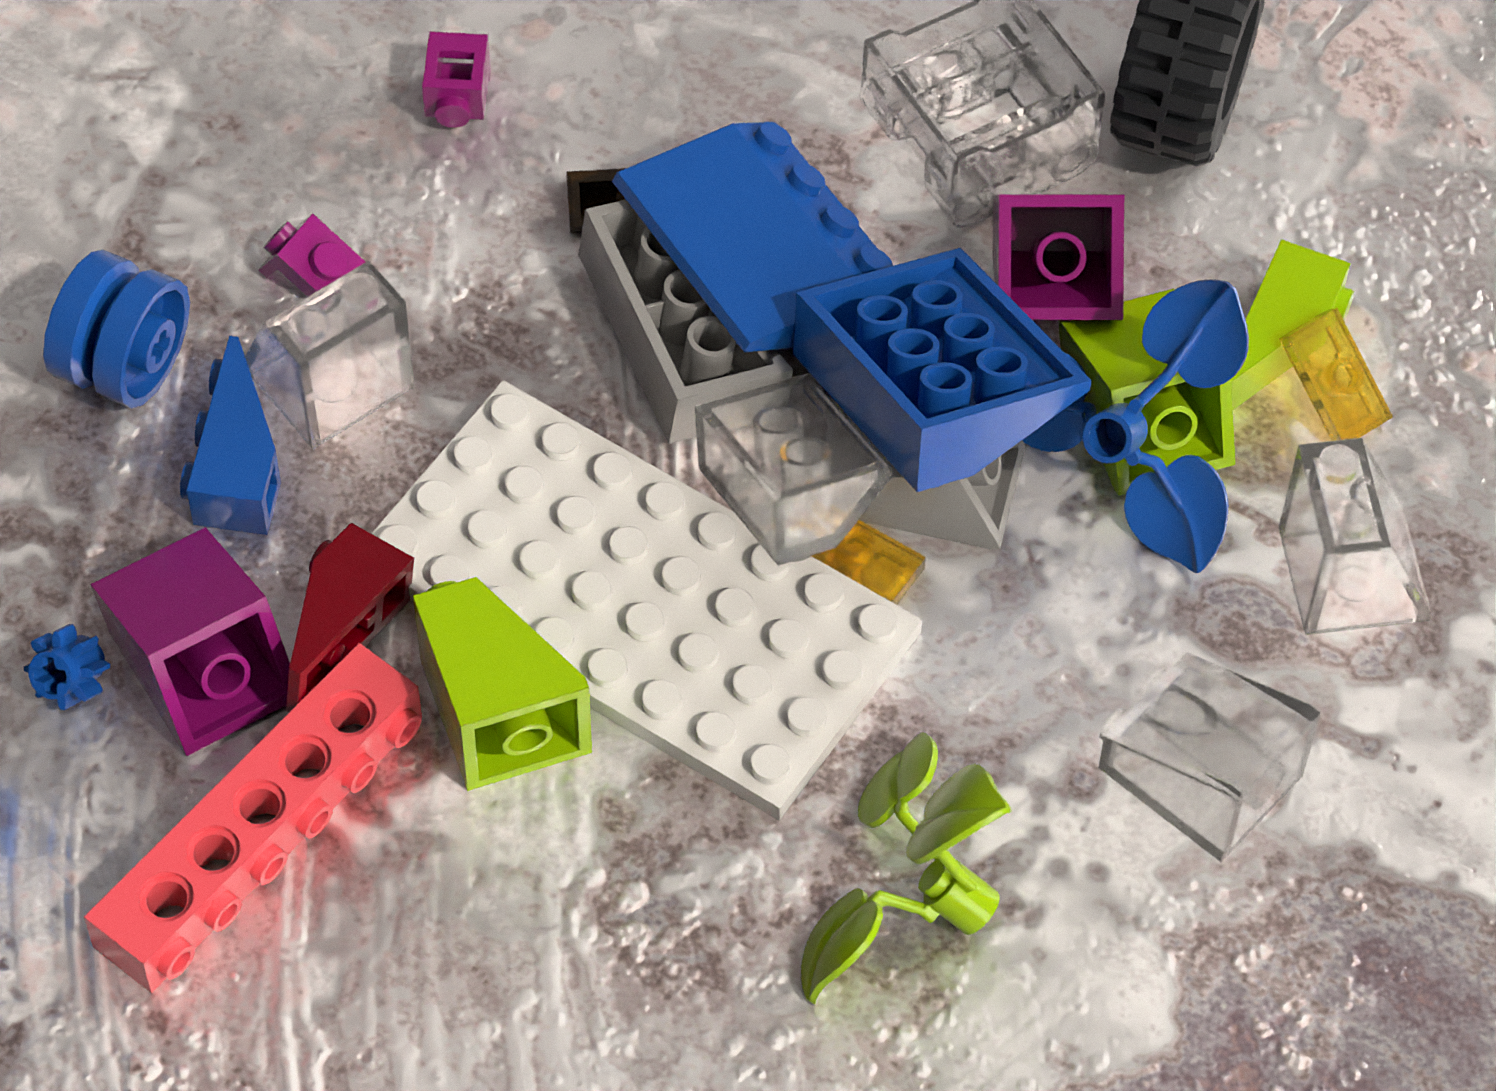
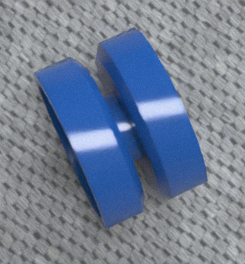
(116, 328)

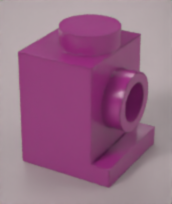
(456, 90)

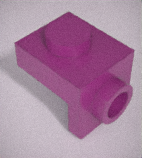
(309, 255)

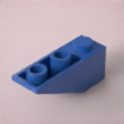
(236, 462)

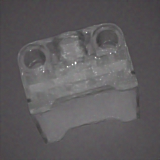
(962, 63)

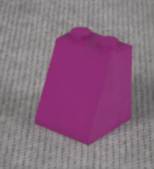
(1061, 254)
(197, 639)

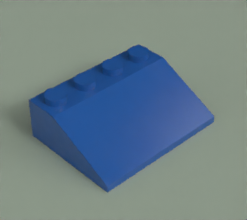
(749, 227)
(933, 364)

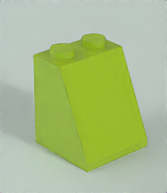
(1178, 417)
(498, 685)

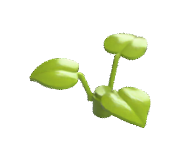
(949, 888)

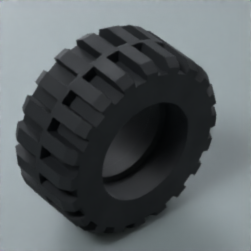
(1183, 76)

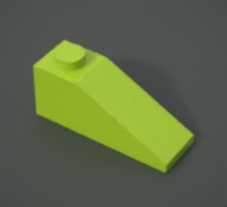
(1292, 293)

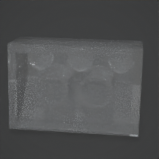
(789, 465)

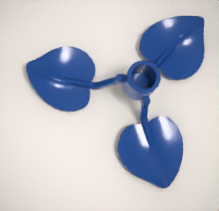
(1185, 505)

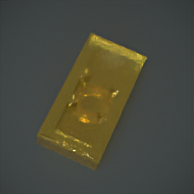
(1336, 376)
(875, 561)

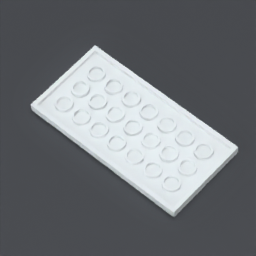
(653, 596)

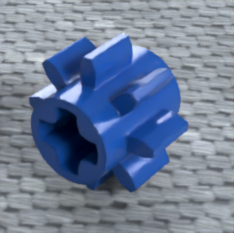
(66, 667)

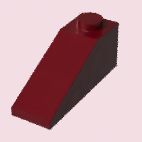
(349, 598)

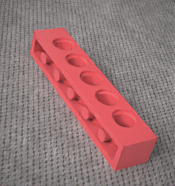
(264, 782)

